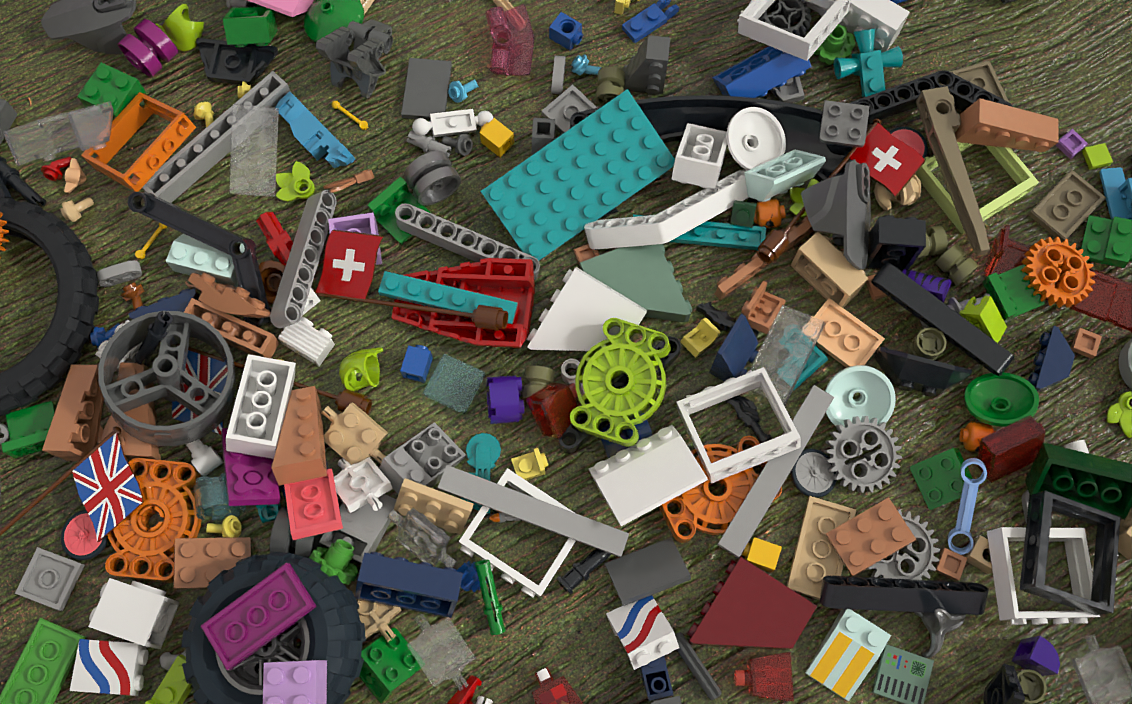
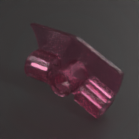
(516, 54)

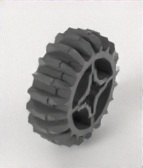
(786, 14)

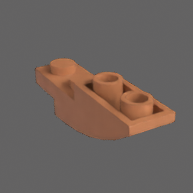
(228, 299)

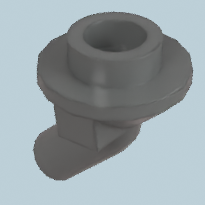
(462, 146)

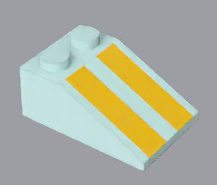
(847, 653)

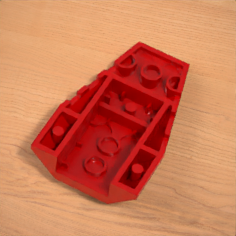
(492, 277)

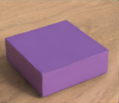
(1071, 144)

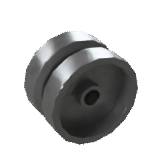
(432, 177)

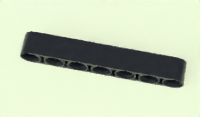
(940, 316)
(582, 437)
(903, 595)

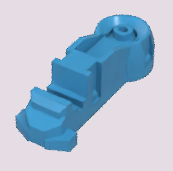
(312, 133)

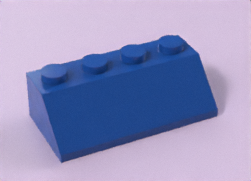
(760, 73)

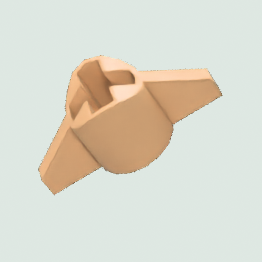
(74, 176)

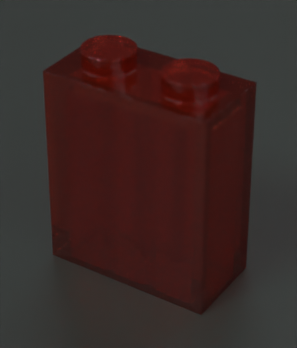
(1011, 448)

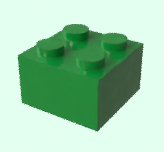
(250, 26)
(110, 85)

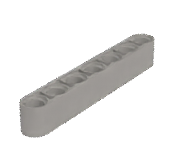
(458, 236)
(303, 260)

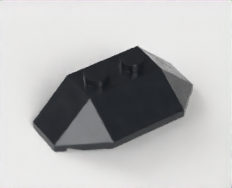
(919, 373)

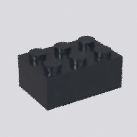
(896, 242)

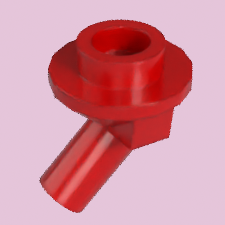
(52, 171)

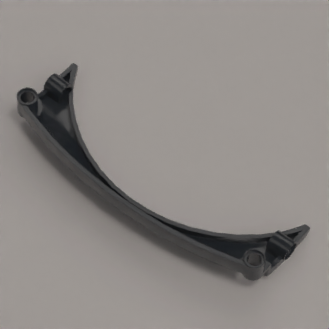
(799, 122)

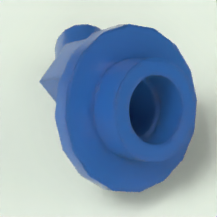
(100, 335)

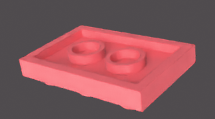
(313, 506)

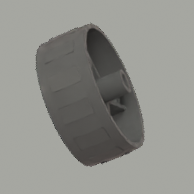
(170, 380)

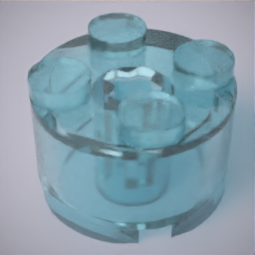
(212, 499)

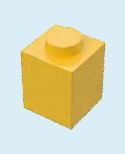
(496, 137)
(762, 554)

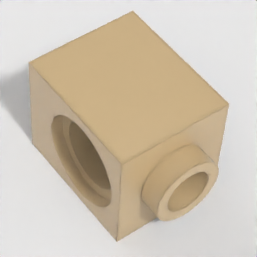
(975, 556)

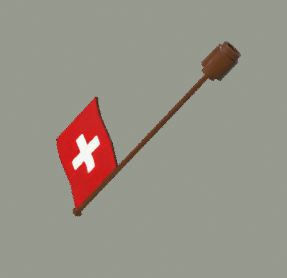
(889, 163)
(351, 269)

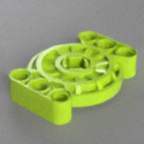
(612, 359)

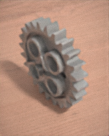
(871, 474)
(891, 566)

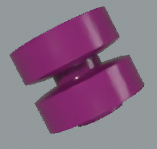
(143, 51)

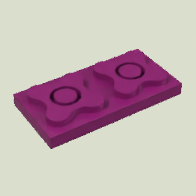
(249, 478)
(258, 616)

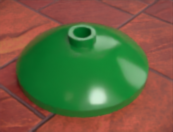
(330, 15)
(1001, 399)

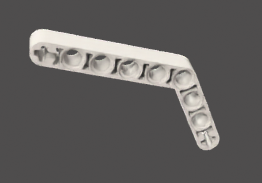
(670, 222)

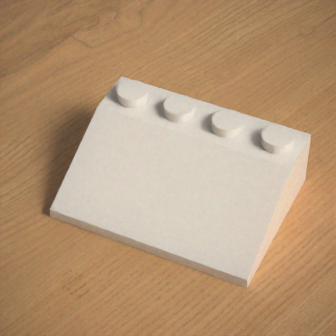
(647, 474)

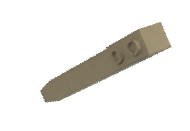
(941, 136)

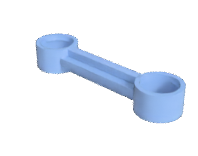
(967, 506)

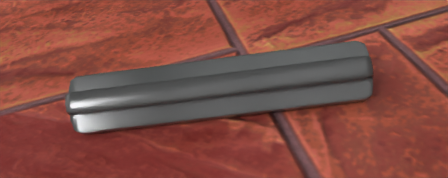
(697, 667)

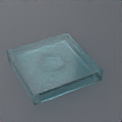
(454, 383)

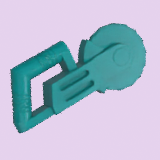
(482, 453)

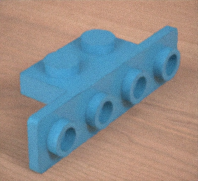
(1117, 192)

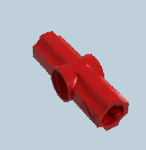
(277, 238)

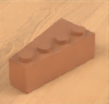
(1006, 127)
(146, 414)
(77, 415)

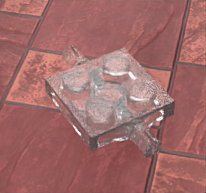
(422, 538)
(441, 652)
(1104, 673)

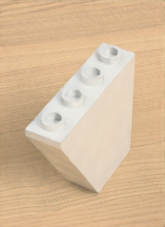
(579, 314)

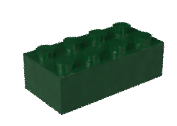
(1082, 478)

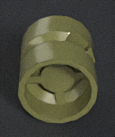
(610, 84)
(935, 241)
(957, 264)
(928, 343)
(536, 378)
(1033, 685)

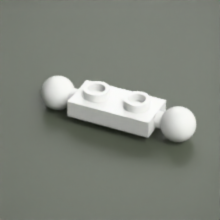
(451, 123)

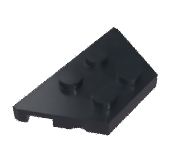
(234, 64)
(1004, 688)

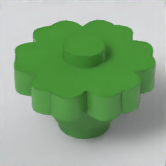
(836, 45)
(336, 560)

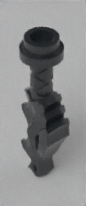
(719, 318)
(748, 414)

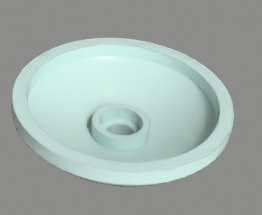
(875, 399)

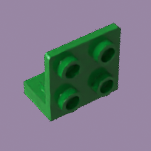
(385, 206)
(1011, 293)
(28, 429)
(940, 478)
(387, 665)

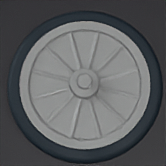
(812, 475)

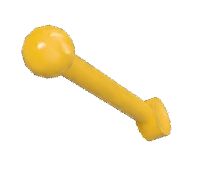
(363, 124)
(140, 254)

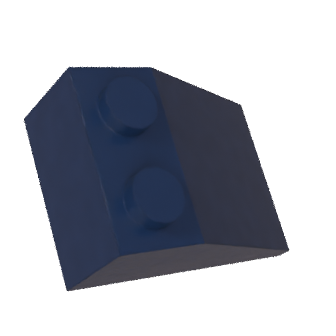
(735, 351)

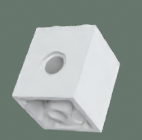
(134, 613)

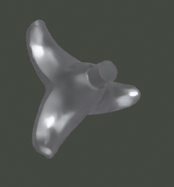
(938, 625)

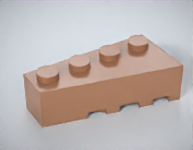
(301, 440)

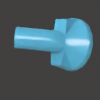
(581, 66)
(458, 92)

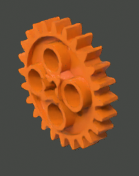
(1058, 272)

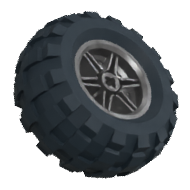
(326, 633)

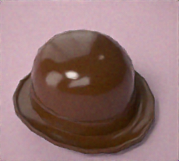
(271, 276)

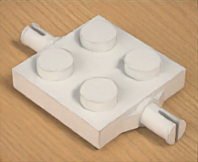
(360, 484)

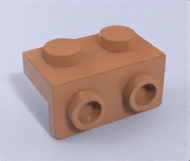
(762, 308)

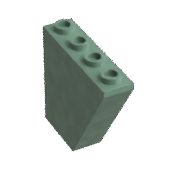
(644, 278)

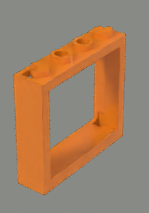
(126, 125)

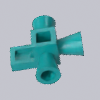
(868, 63)

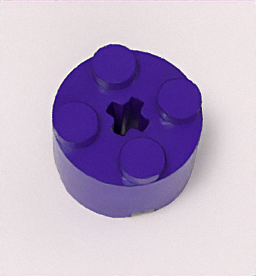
(504, 400)

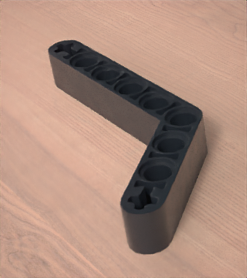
(911, 92)

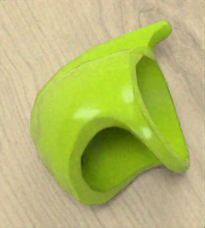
(181, 29)
(361, 362)

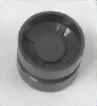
(282, 540)

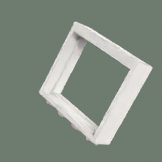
(784, 40)
(750, 457)
(1079, 571)
(508, 573)

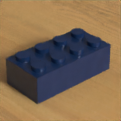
(408, 584)

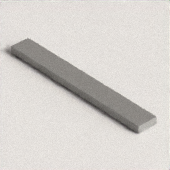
(774, 475)
(533, 511)

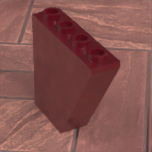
(751, 612)

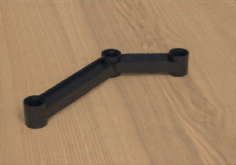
(218, 237)

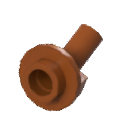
(133, 292)

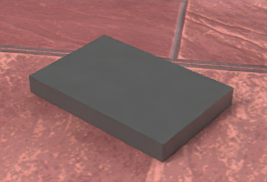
(426, 88)
(647, 571)

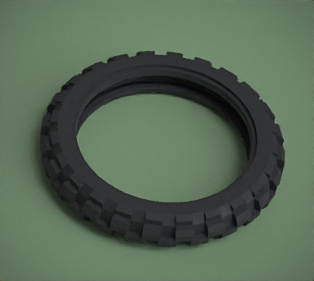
(74, 308)

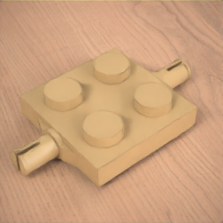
(354, 434)
(375, 615)

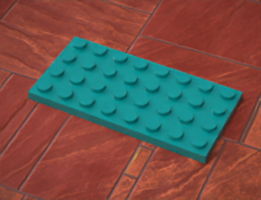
(579, 176)

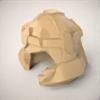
(908, 195)

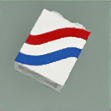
(643, 631)
(109, 667)

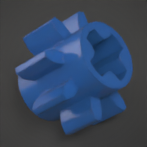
(470, 577)

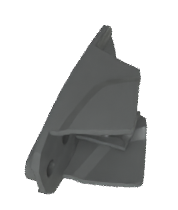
(89, 22)
(843, 209)

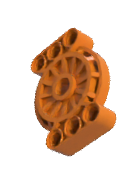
(709, 510)
(155, 546)

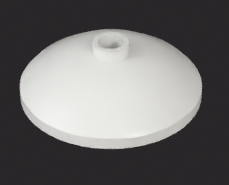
(761, 131)

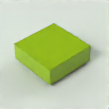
(1097, 156)

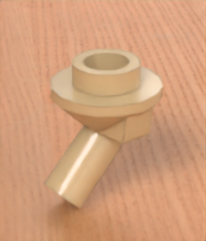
(72, 211)

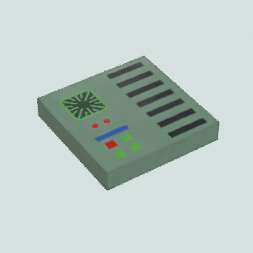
(902, 676)

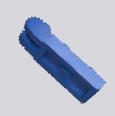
(649, 20)

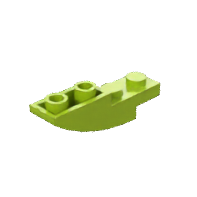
(173, 686)

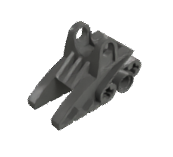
(362, 62)

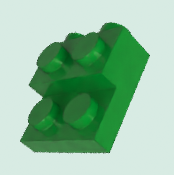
(1108, 241)

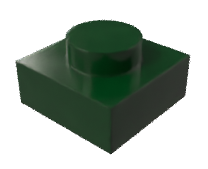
(743, 213)

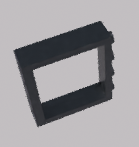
(1036, 552)

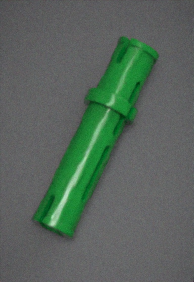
(495, 623)

